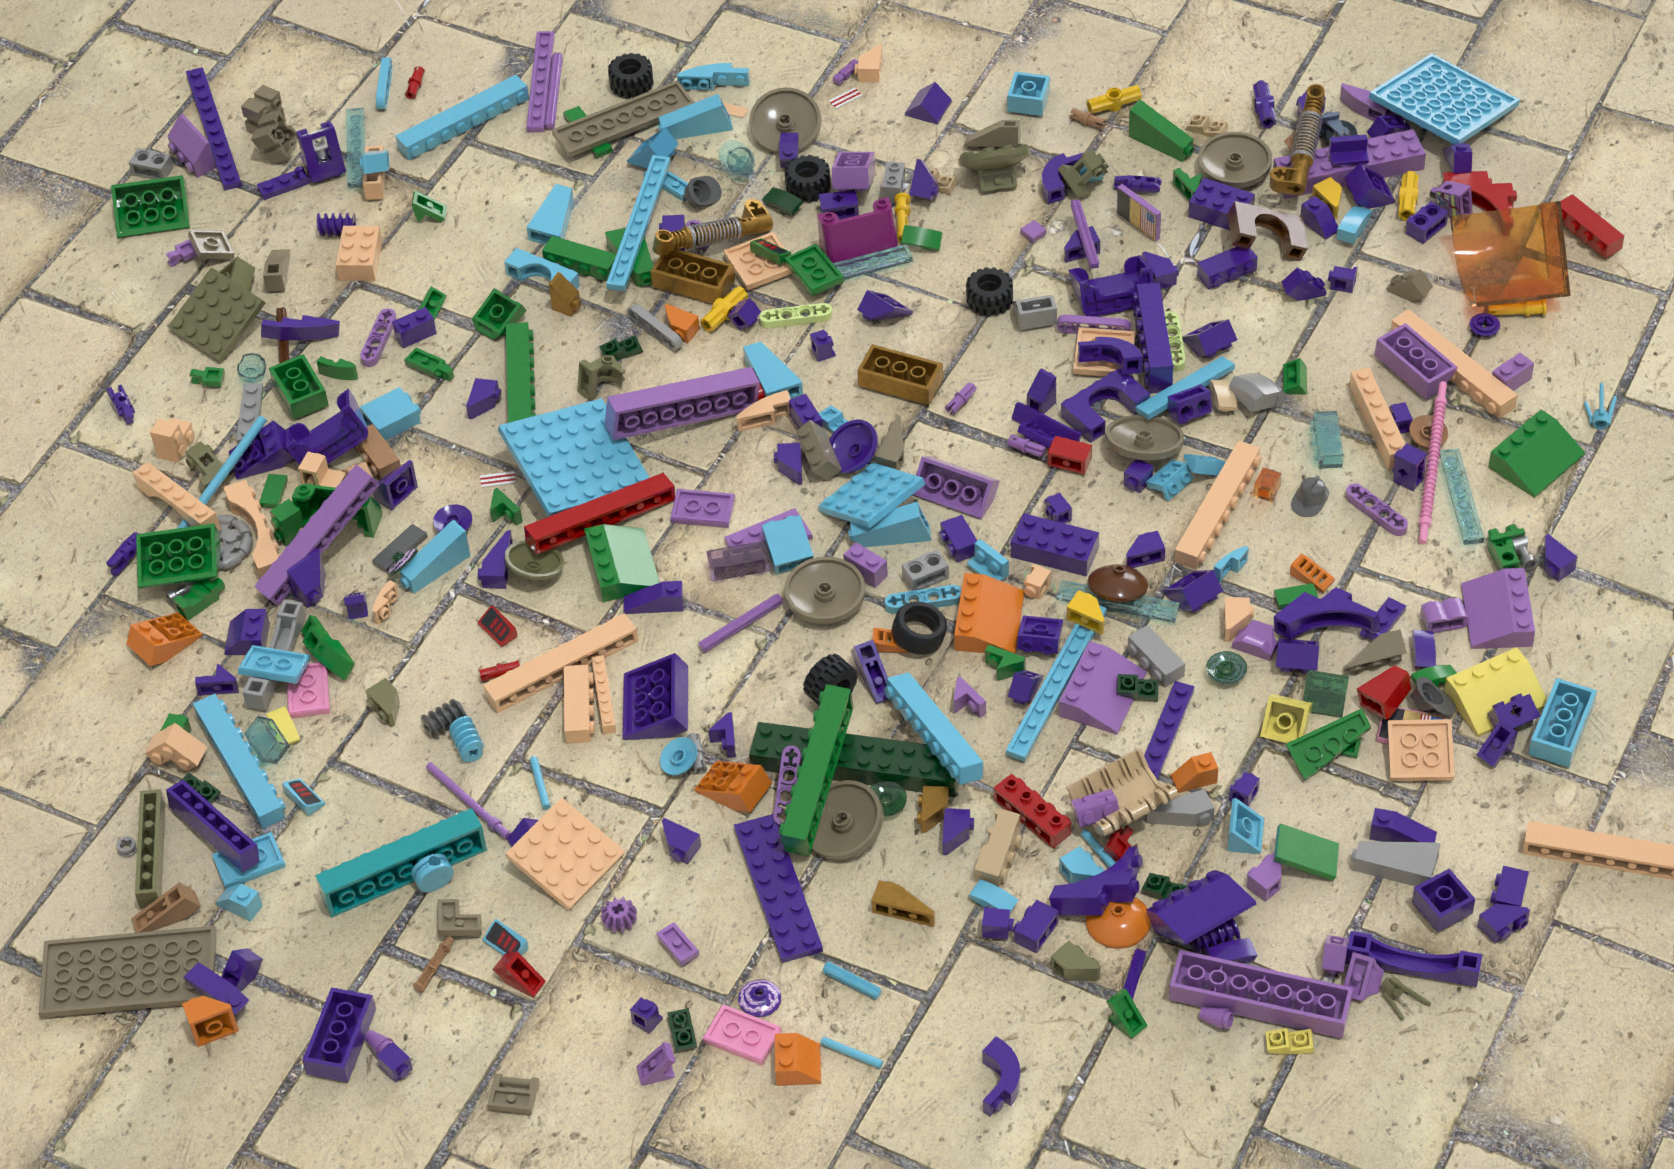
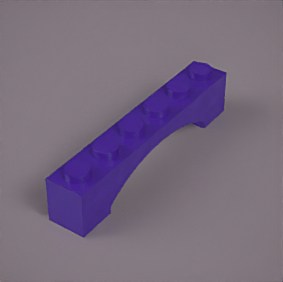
(1454, 968)

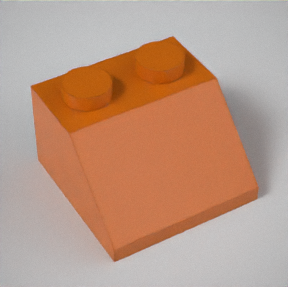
(209, 1019)
(797, 1060)

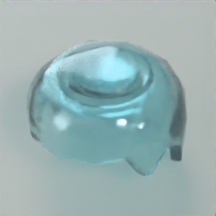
(251, 367)

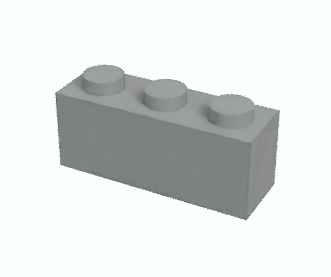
(1156, 656)

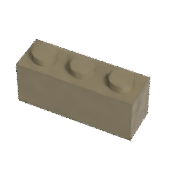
(818, 450)

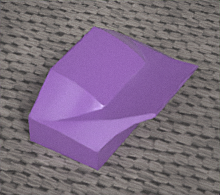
(1256, 640)
(1363, 976)

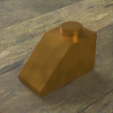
(564, 295)

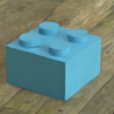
(1028, 93)

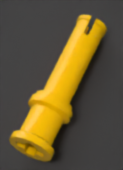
(902, 212)
(1525, 308)

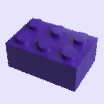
(1214, 200)

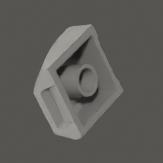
(1257, 391)

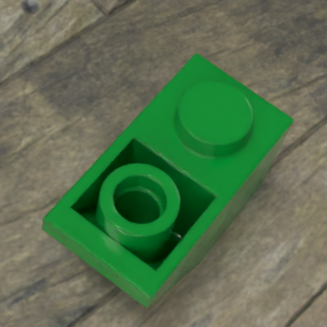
(286, 521)

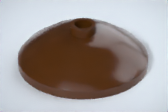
(1118, 583)

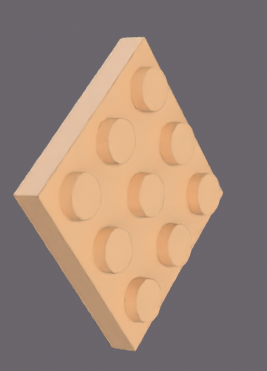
(752, 268)
(1099, 368)
(1421, 750)

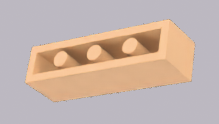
(577, 704)

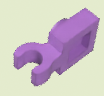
(182, 251)

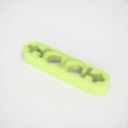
(796, 318)
(1175, 340)

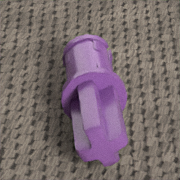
(960, 398)
(1026, 445)

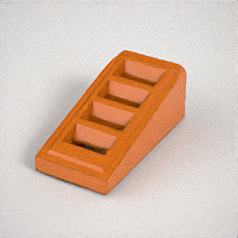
(1299, 570)
(883, 646)

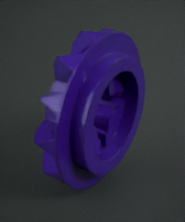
(1478, 321)

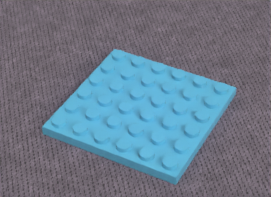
(1444, 99)
(571, 456)

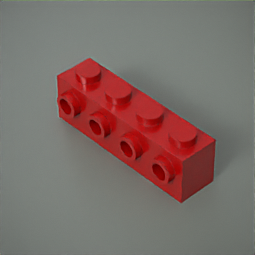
(1591, 227)
(1034, 811)

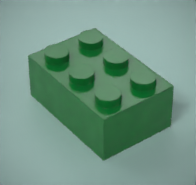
(298, 386)

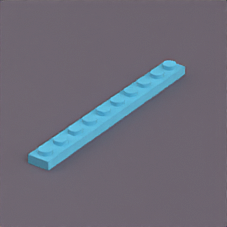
(638, 223)
(1050, 692)

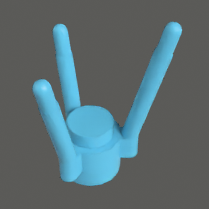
(1600, 418)

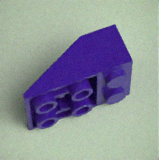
(264, 453)

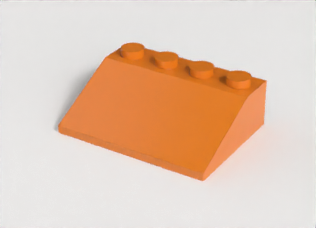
(987, 614)

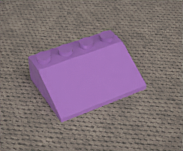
(1499, 610)
(1092, 690)

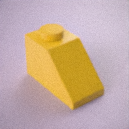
(1330, 193)
(1086, 612)

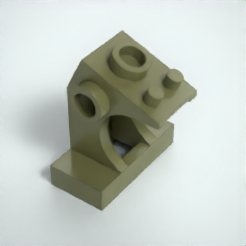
(1078, 183)
(603, 369)
(198, 454)

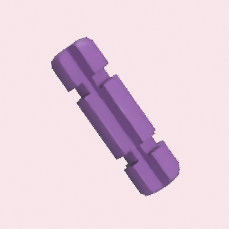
(845, 72)

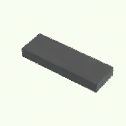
(405, 541)

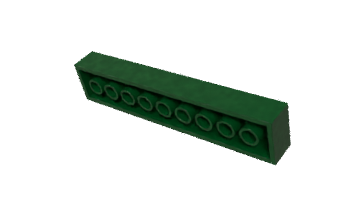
(860, 760)

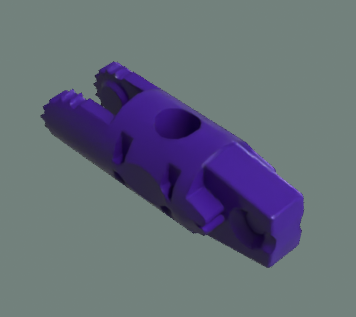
(1139, 183)
(121, 404)
(123, 555)

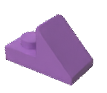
(967, 696)
(657, 1065)

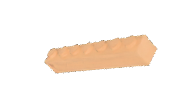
(603, 694)

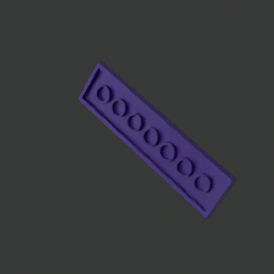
(778, 889)

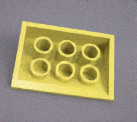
(1489, 683)

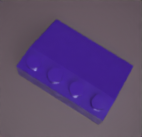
(656, 699)
(1199, 907)

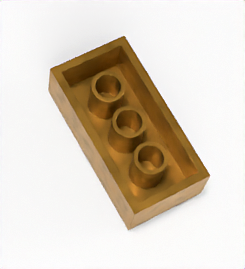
(693, 275)
(900, 374)

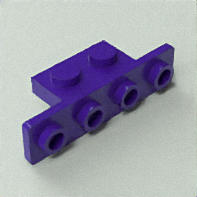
(1041, 427)

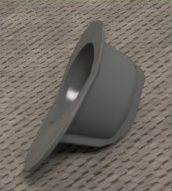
(702, 191)
(1310, 497)
(1432, 699)

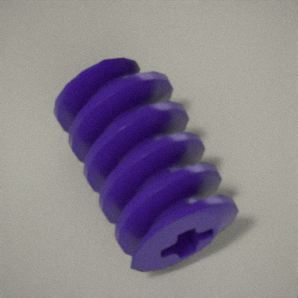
(334, 224)
(1224, 931)

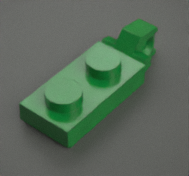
(429, 364)

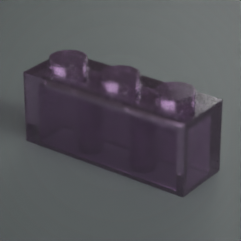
(738, 561)

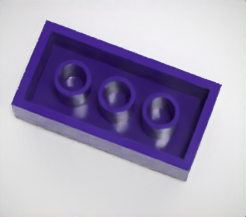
(1055, 544)
(339, 1034)

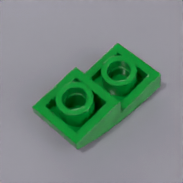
(921, 237)
(340, 370)
(1434, 673)

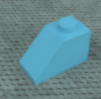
(240, 901)

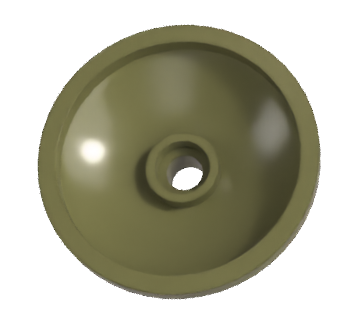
(528, 565)

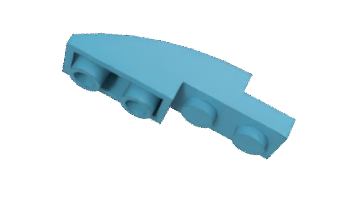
(707, 76)

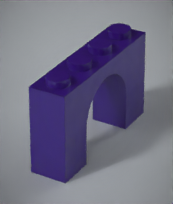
(1114, 386)

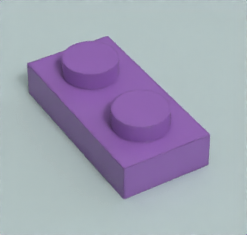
(677, 944)

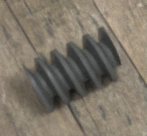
(442, 717)

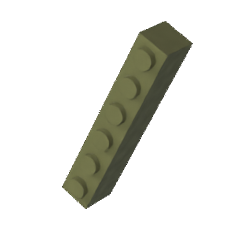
(150, 847)

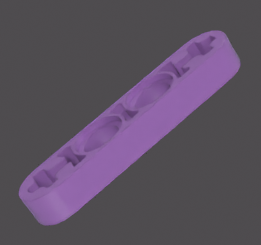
(1093, 322)
(374, 336)
(1374, 511)
(786, 785)

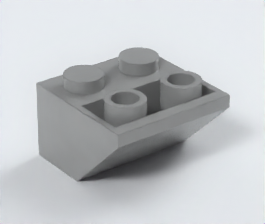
(1035, 312)

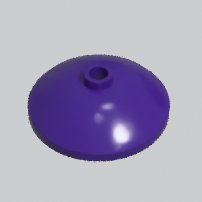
(854, 445)

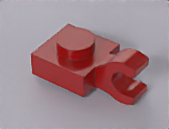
(1117, 843)

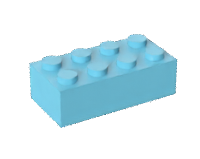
(1562, 722)

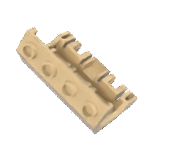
(1133, 786)

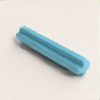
(852, 980)

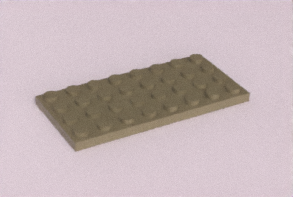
(123, 970)

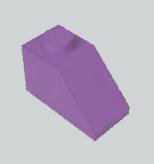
(1335, 954)

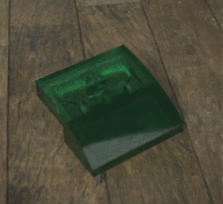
(1326, 692)

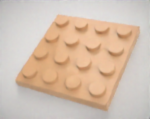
(565, 854)

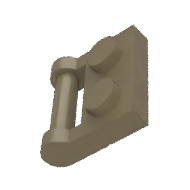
(510, 1098)

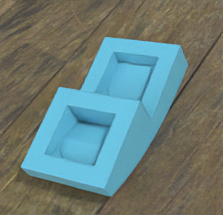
(832, 418)
(1233, 561)
(992, 896)

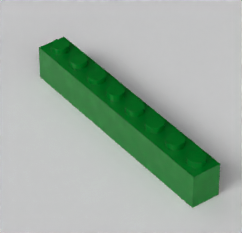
(519, 371)

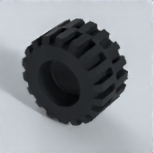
(630, 75)
(807, 177)
(989, 291)
(831, 671)

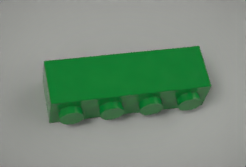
(579, 257)

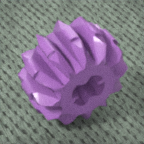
(619, 914)

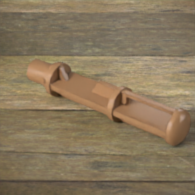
(431, 967)

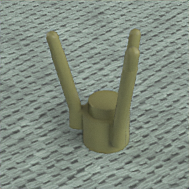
(1395, 988)

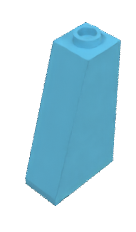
(697, 119)
(552, 216)
(771, 371)
(899, 526)
(436, 558)

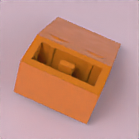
(161, 637)
(734, 785)

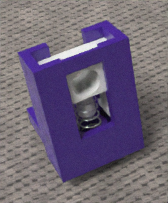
(318, 161)

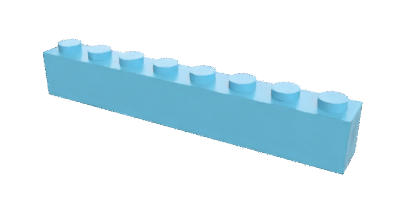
(462, 117)
(934, 728)
(239, 761)

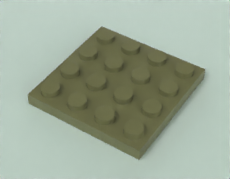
(216, 315)

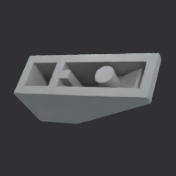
(1185, 810)

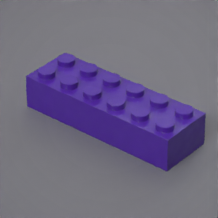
(1153, 337)

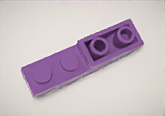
(1359, 101)

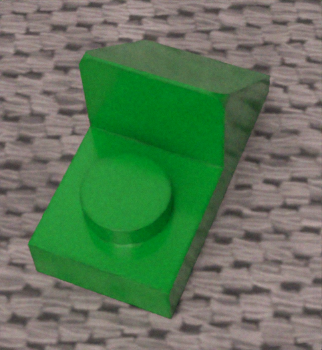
(1184, 184)
(424, 205)
(503, 506)
(1006, 662)
(1126, 1014)

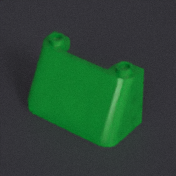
(311, 497)

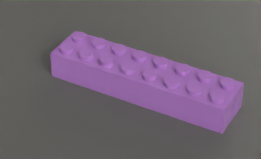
(1387, 155)
(681, 403)
(1261, 993)

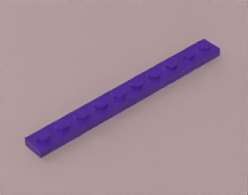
(213, 129)

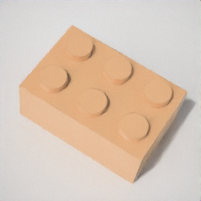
(359, 253)

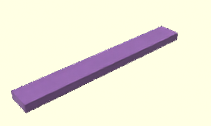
(540, 81)

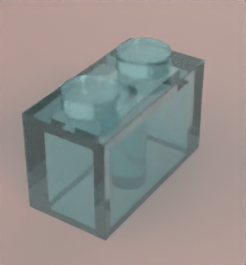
(266, 740)

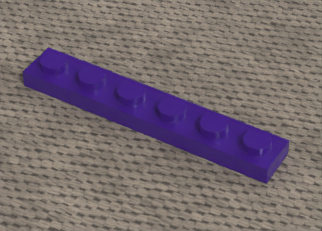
(1168, 726)

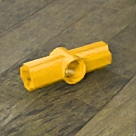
(1114, 99)
(1408, 195)
(722, 308)

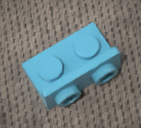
(1171, 479)
(989, 562)

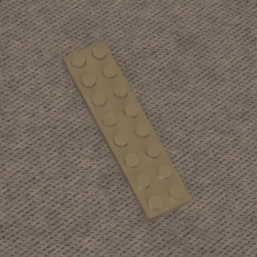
(621, 119)

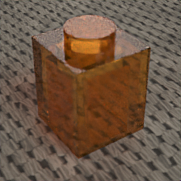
(1267, 484)

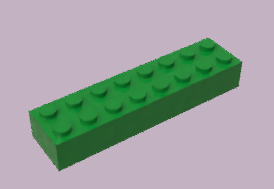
(817, 770)

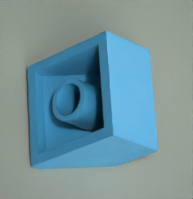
(659, 144)

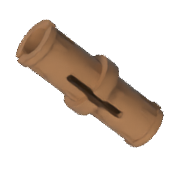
(1088, 118)

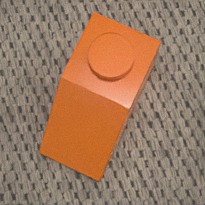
(682, 322)
(1196, 773)

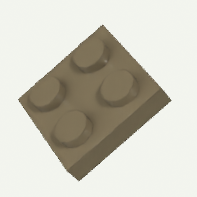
(211, 244)

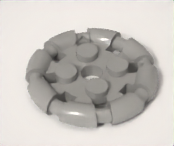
(232, 548)

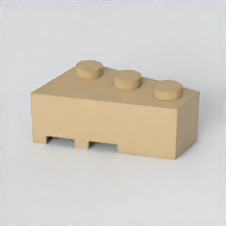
(999, 848)

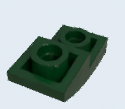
(783, 200)
(623, 349)
(1139, 689)
(204, 788)
(1160, 886)
(682, 1029)

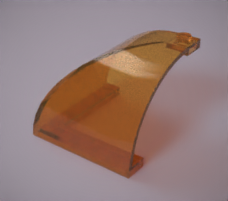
(1511, 254)

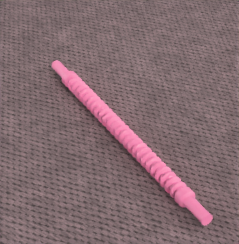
(1432, 463)

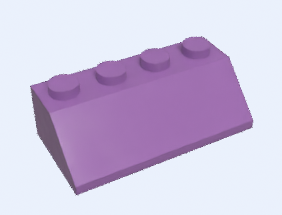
(1414, 360)
(956, 486)

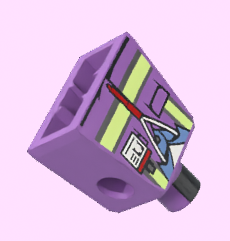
(1453, 197)

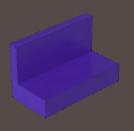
(1348, 150)

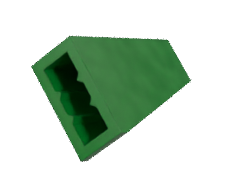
(1158, 132)
(643, 265)

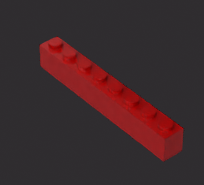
(603, 510)

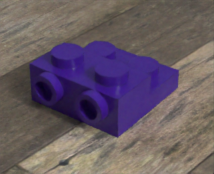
(1040, 634)

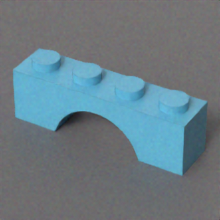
(525, 265)

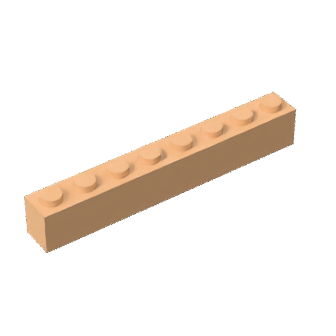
(1469, 375)
(1218, 505)
(549, 667)
(1599, 850)

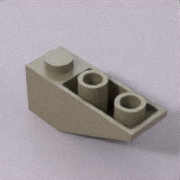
(996, 135)
(276, 270)
(892, 447)
(1383, 647)

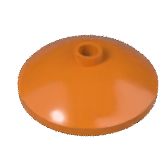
(1122, 928)

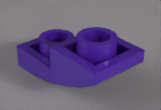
(1424, 649)
(1234, 950)

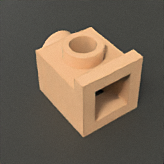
(1037, 581)

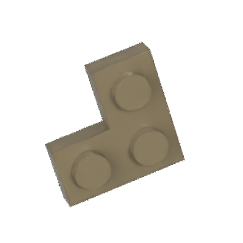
(455, 924)

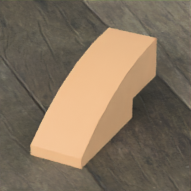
(764, 411)

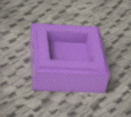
(1033, 231)

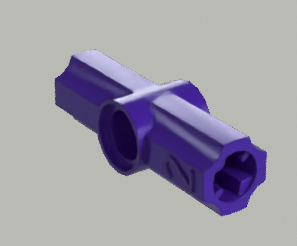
(1264, 104)

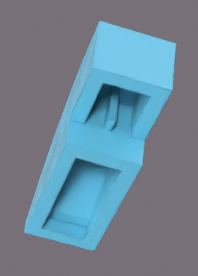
(1353, 224)

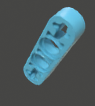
(384, 83)
(923, 595)

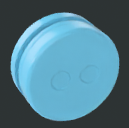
(432, 873)

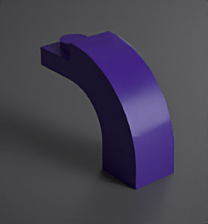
(1052, 186)
(1112, 350)
(1005, 1063)

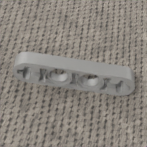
(655, 327)

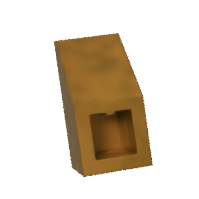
(933, 806)

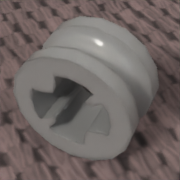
(130, 842)

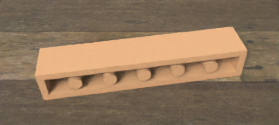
(1376, 414)

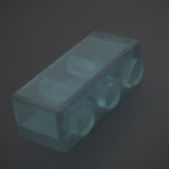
(1327, 439)

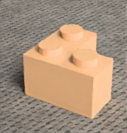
(171, 438)
(315, 471)
(175, 745)

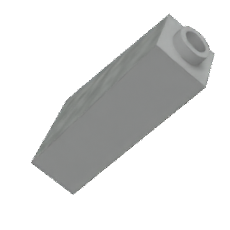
(1397, 861)

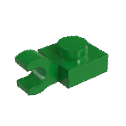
(209, 377)

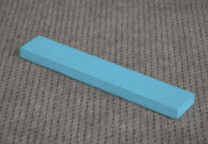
(1159, 402)

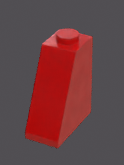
(1385, 691)

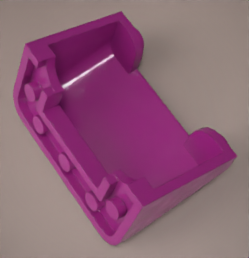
(857, 234)

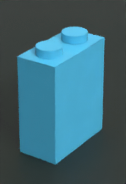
(391, 413)
(786, 543)

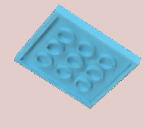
(871, 495)

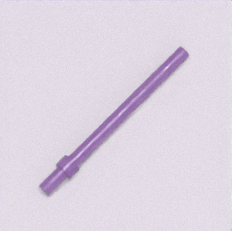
(492, 822)

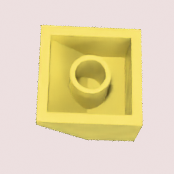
(1285, 718)

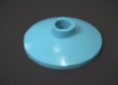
(678, 756)

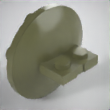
(995, 166)

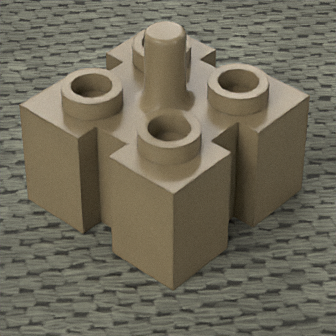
(264, 102)
(274, 137)

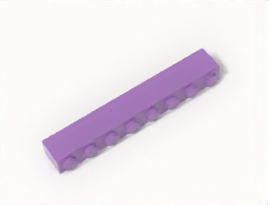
(319, 531)

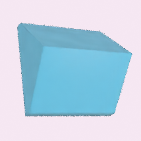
(1245, 829)

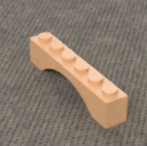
(157, 484)
(242, 503)

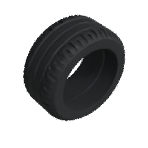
(913, 641)

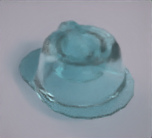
(736, 157)

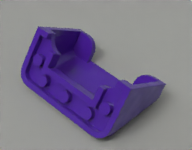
(1110, 292)
(331, 437)

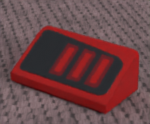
(497, 626)

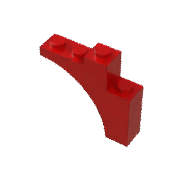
(1484, 193)

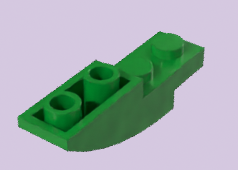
(325, 649)

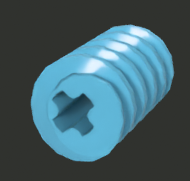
(466, 739)

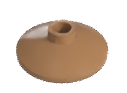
(1421, 427)

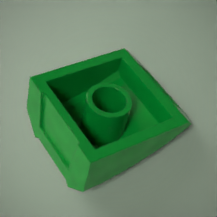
(496, 313)

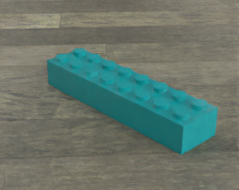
(391, 864)

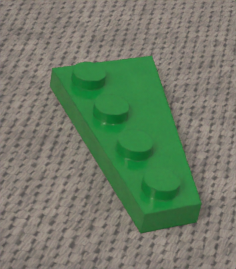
(1322, 745)

